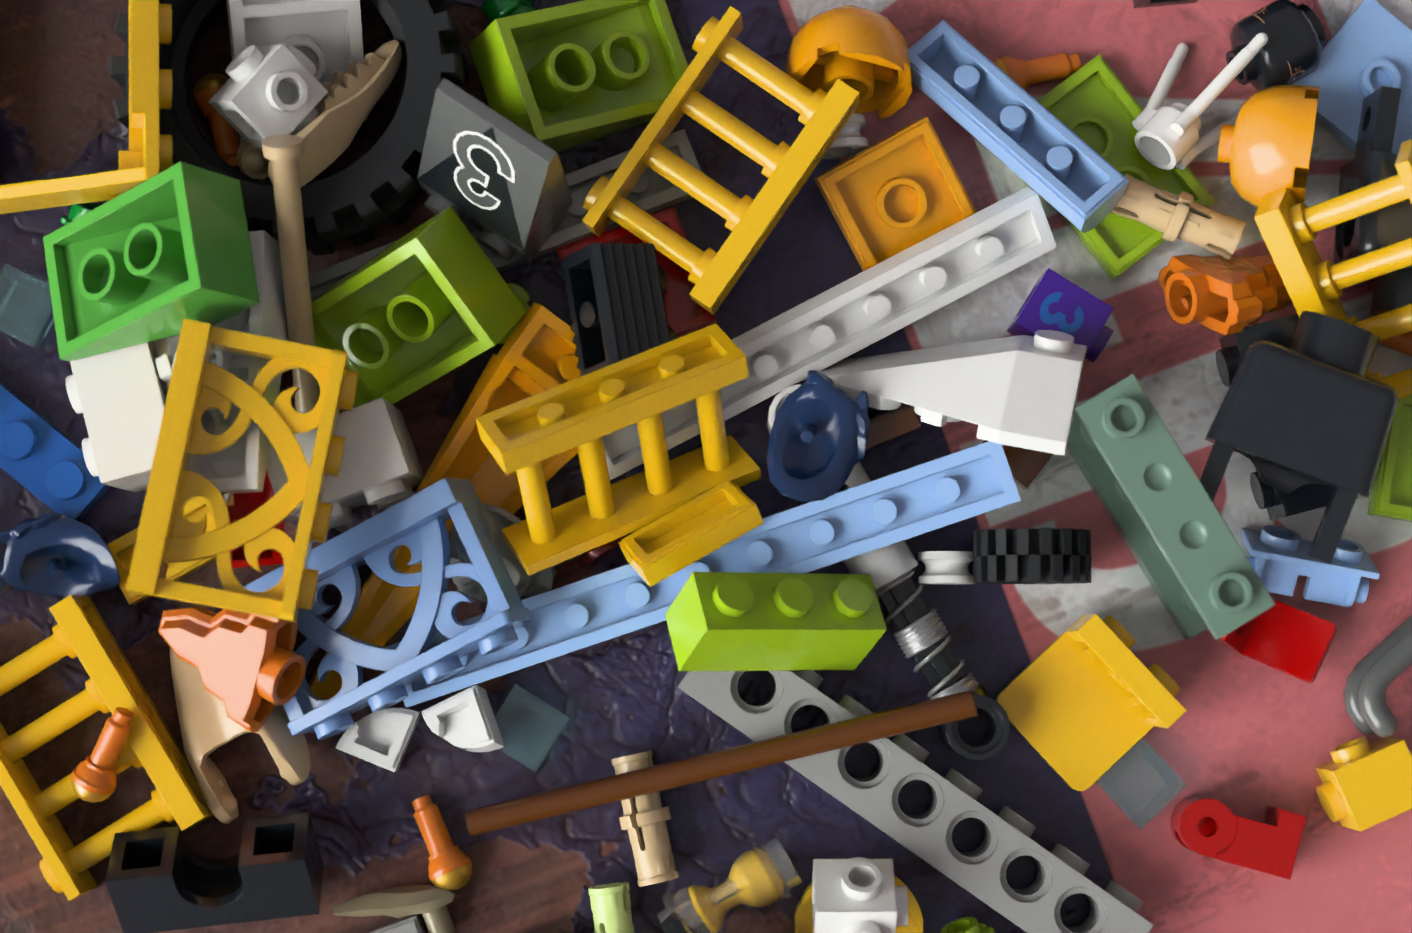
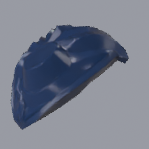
(817, 439)
(56, 558)

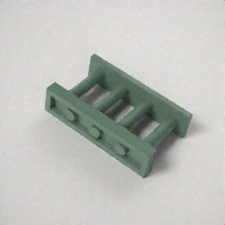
(1164, 513)

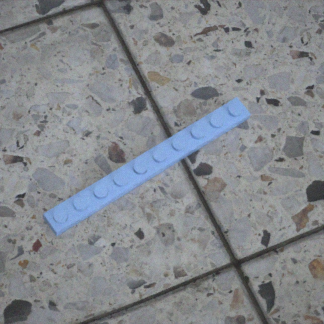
(786, 542)

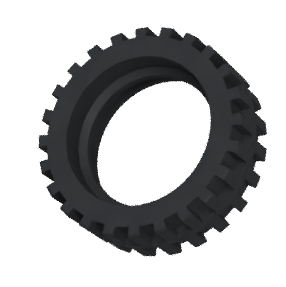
(363, 193)

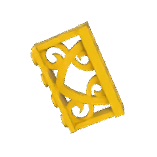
(201, 386)

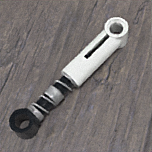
(920, 628)

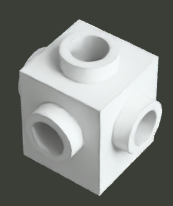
(269, 92)
(857, 896)

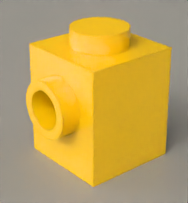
(1366, 782)

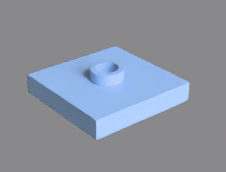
(1361, 57)

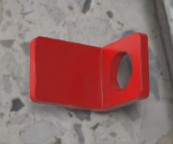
(1284, 640)

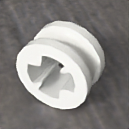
(849, 140)
(946, 568)

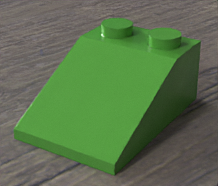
(150, 261)

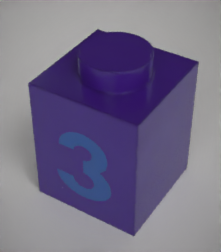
(1064, 308)

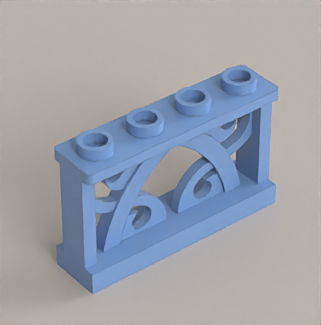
(422, 528)

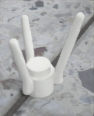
(1170, 134)

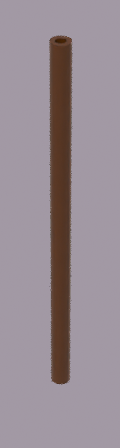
(722, 762)

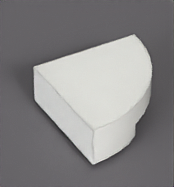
(466, 721)
(381, 736)

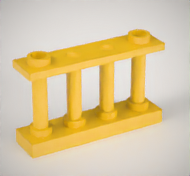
(782, 164)
(1317, 284)
(602, 403)
(149, 745)

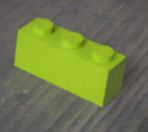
(774, 621)

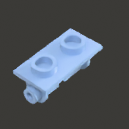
(1282, 555)

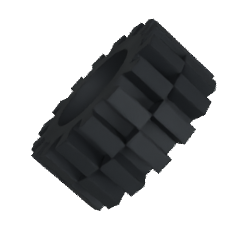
(1032, 556)

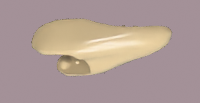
(339, 115)
(207, 727)

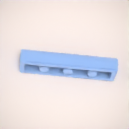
(1016, 127)

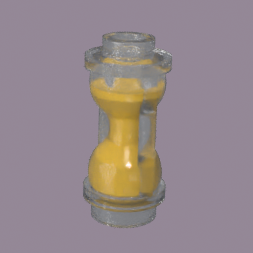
(754, 880)

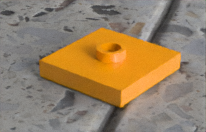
(895, 193)

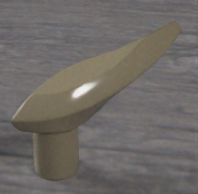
(402, 902)

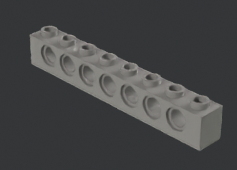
(929, 833)

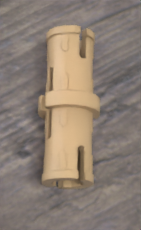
(1180, 217)
(647, 827)

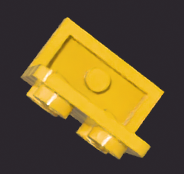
(1089, 700)

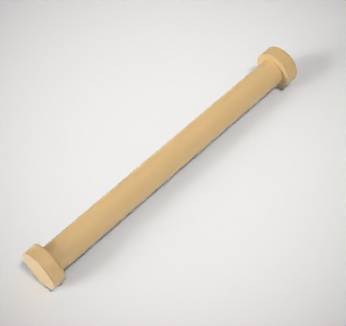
(284, 155)

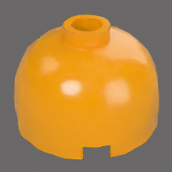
(858, 50)
(1271, 142)

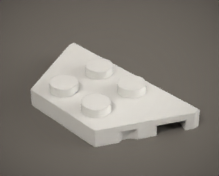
(321, 29)

